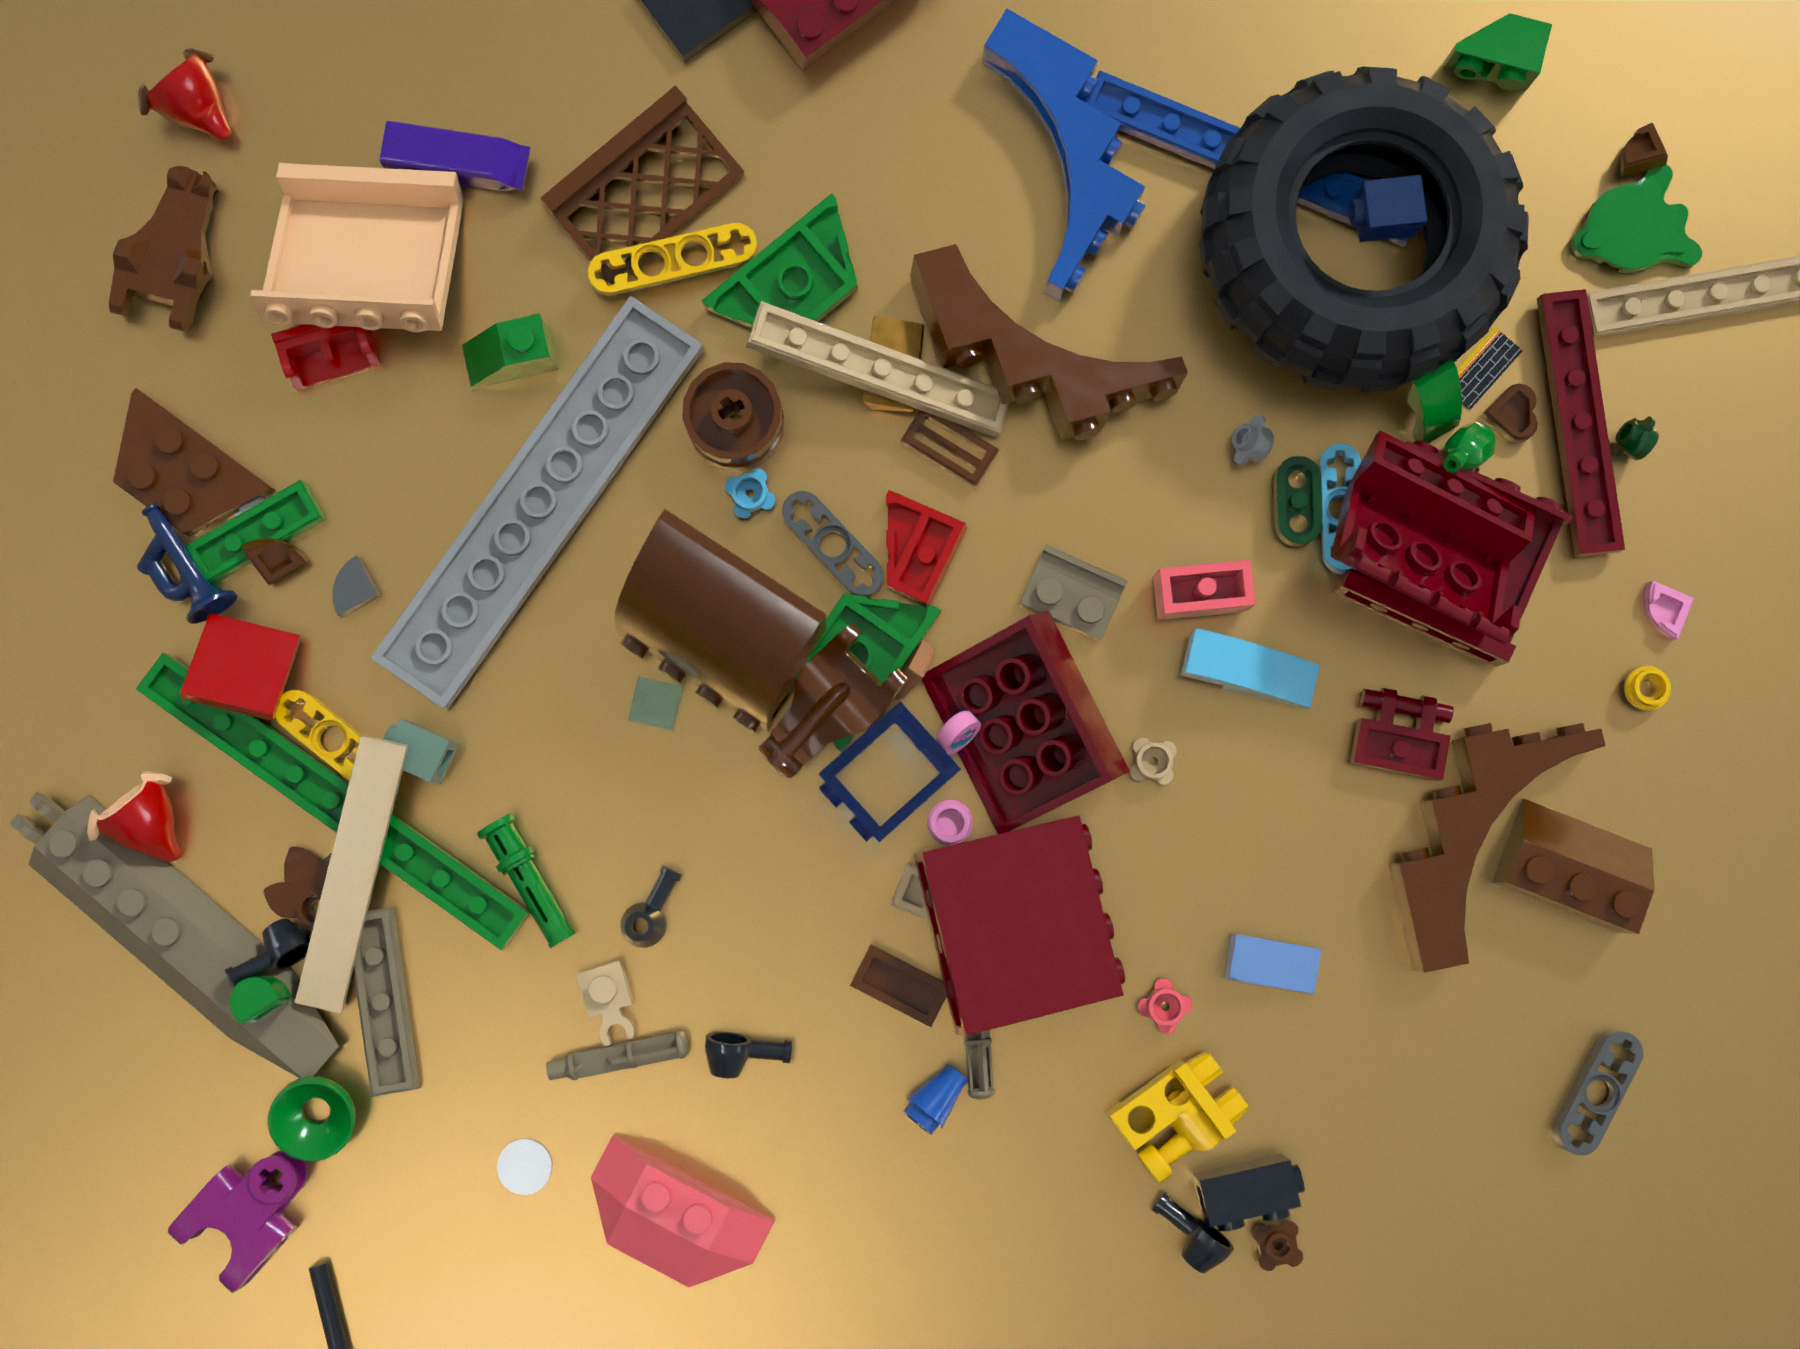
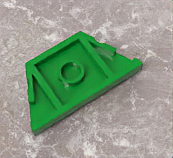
(799, 271)
(887, 638)

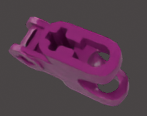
(246, 1212)

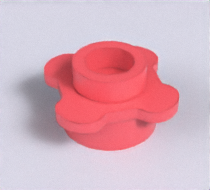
(1166, 1019)

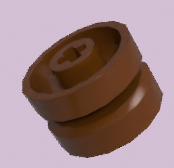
(729, 391)

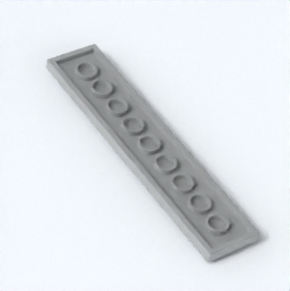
(538, 503)

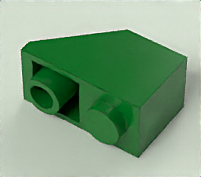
(1502, 52)

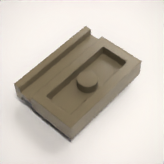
(1073, 592)

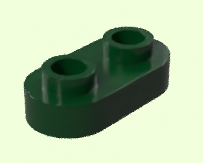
(1298, 503)

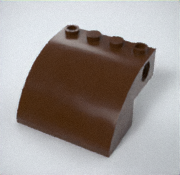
(716, 622)

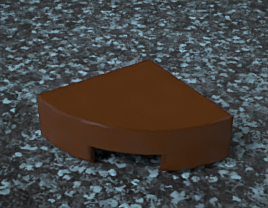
(1643, 152)
(274, 558)

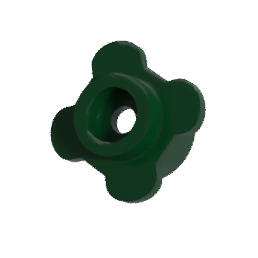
(1636, 438)

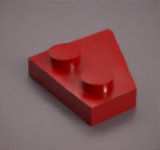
(919, 547)

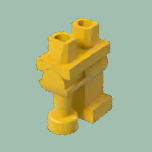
(1182, 1101)

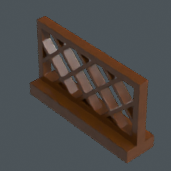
(619, 154)

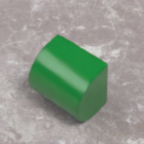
(257, 998)

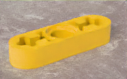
(299, 727)

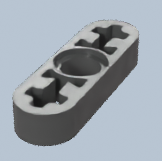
(818, 513)
(1617, 1088)

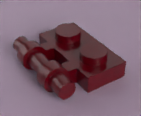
(1398, 747)

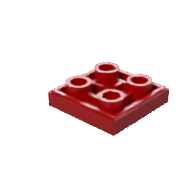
(240, 667)

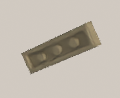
(384, 1007)

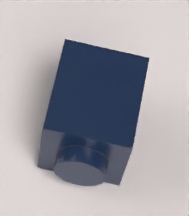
(1388, 208)

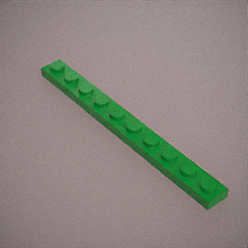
(323, 796)

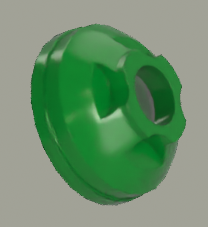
(306, 1137)

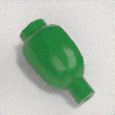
(1469, 447)

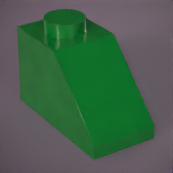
(510, 351)

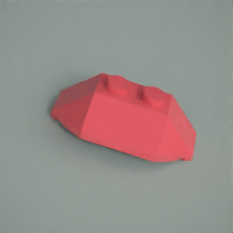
(673, 1217)

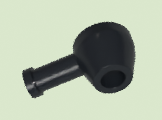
(651, 911)
(283, 945)
(729, 1052)
(1204, 1245)

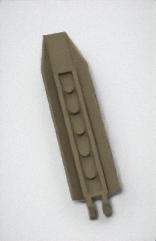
(171, 931)

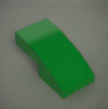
(1436, 402)

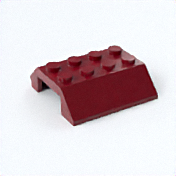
(1433, 535)

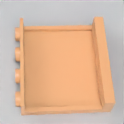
(362, 248)

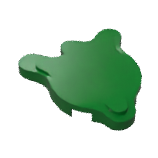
(1637, 228)

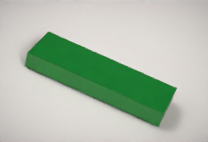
(277, 517)

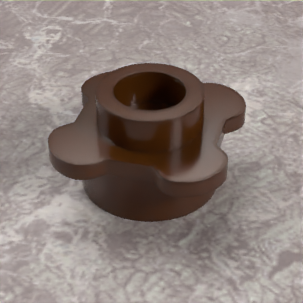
(1268, 1235)

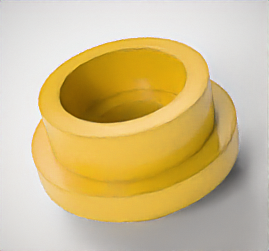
(1659, 683)

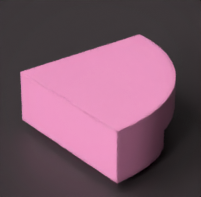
(1666, 609)

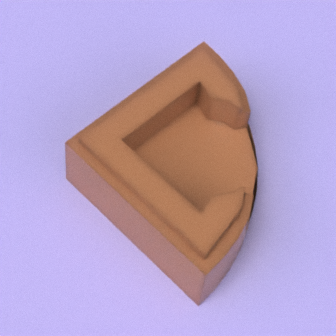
(916, 667)

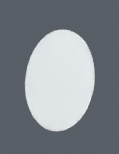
(524, 1166)

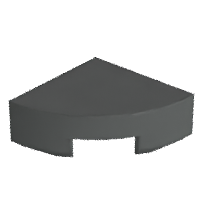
(353, 587)

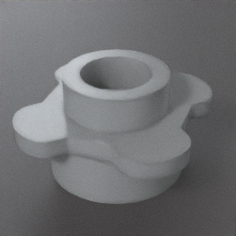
(1252, 440)

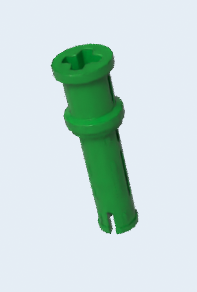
(516, 861)

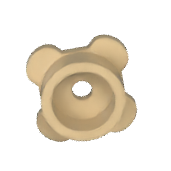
(1162, 752)

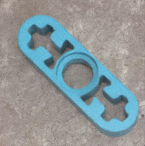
(1329, 478)

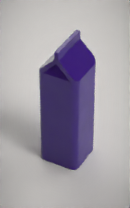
(475, 158)

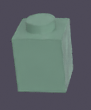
(427, 751)

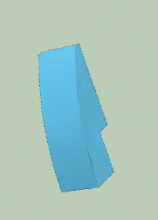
(1249, 668)

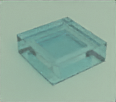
(655, 703)

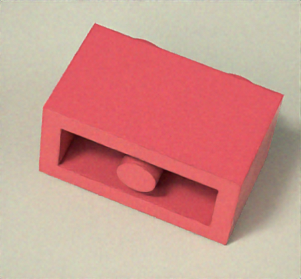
(1204, 590)

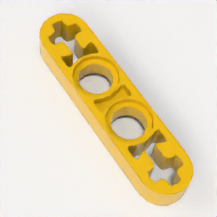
(670, 251)

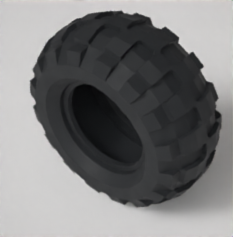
(1384, 131)

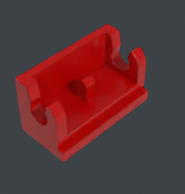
(321, 354)

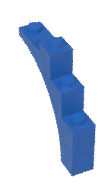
(1057, 84)

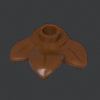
(302, 886)

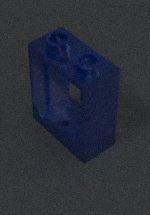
(922, 742)

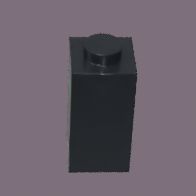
(1249, 1190)

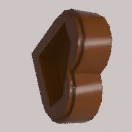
(1513, 413)

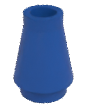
(935, 1099)

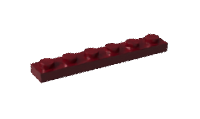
(1580, 423)

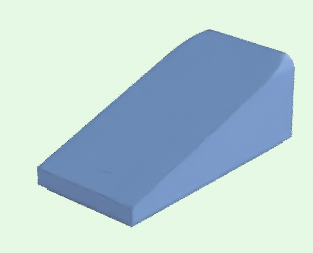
(1272, 963)

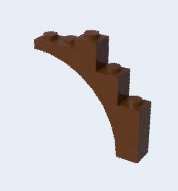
(1023, 365)
(1435, 886)

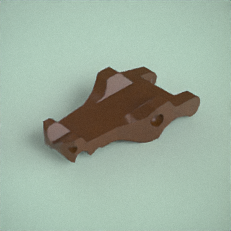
(169, 254)
(830, 701)

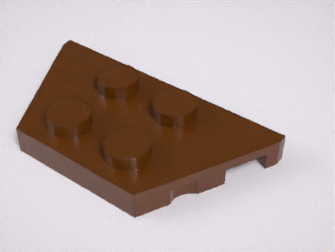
(180, 469)

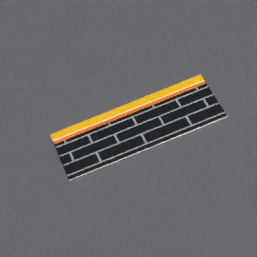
(1486, 365)

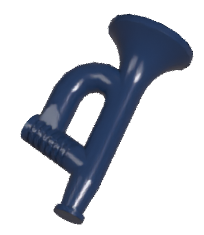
(192, 584)

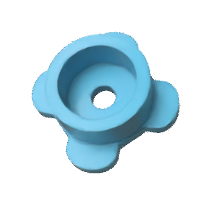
(750, 481)

